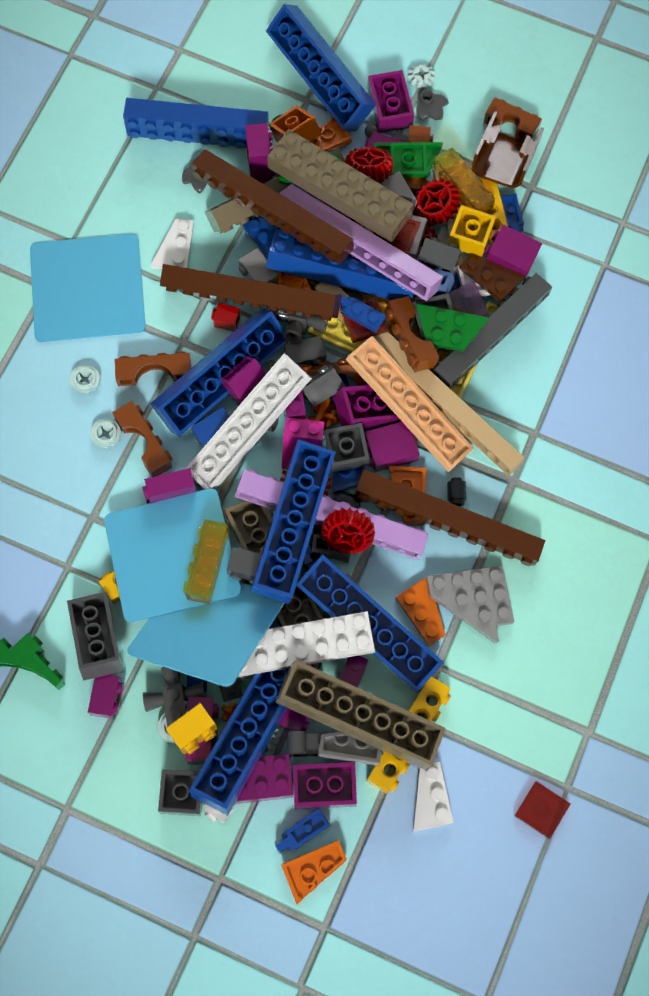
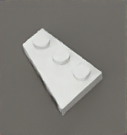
(176, 245)
(432, 800)

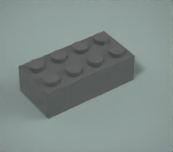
(94, 636)

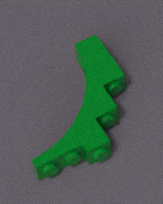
(26, 656)

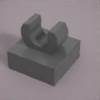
(231, 692)

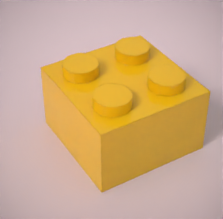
(471, 230)
(192, 729)

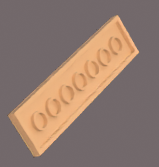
(409, 403)

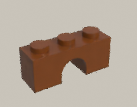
(526, 122)

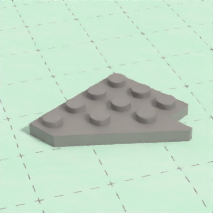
(474, 597)

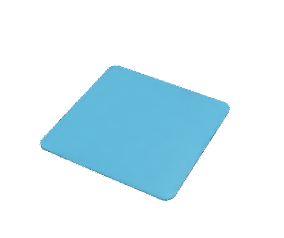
(87, 288)
(154, 549)
(208, 638)

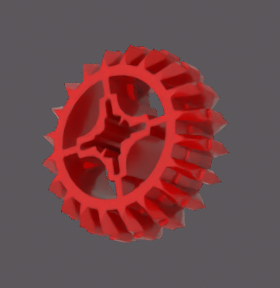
(371, 162)
(442, 192)
(347, 535)

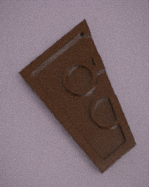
(491, 276)

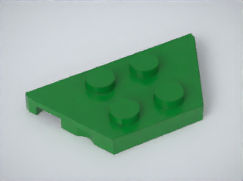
(412, 158)
(448, 327)

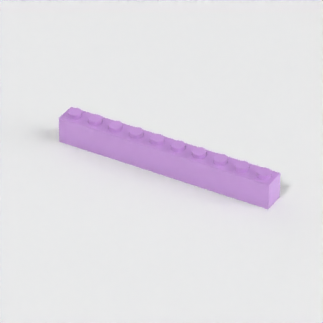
(371, 248)
(388, 534)

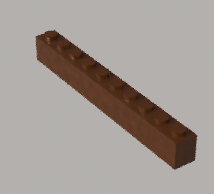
(273, 207)
(251, 291)
(449, 518)

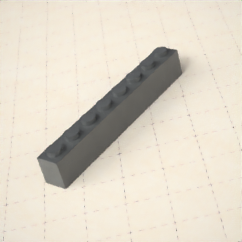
(499, 325)

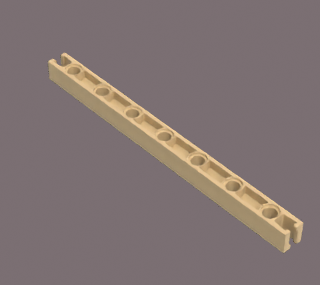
(452, 406)

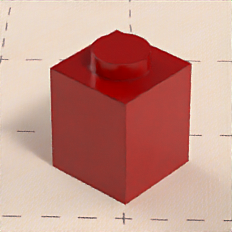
(226, 317)

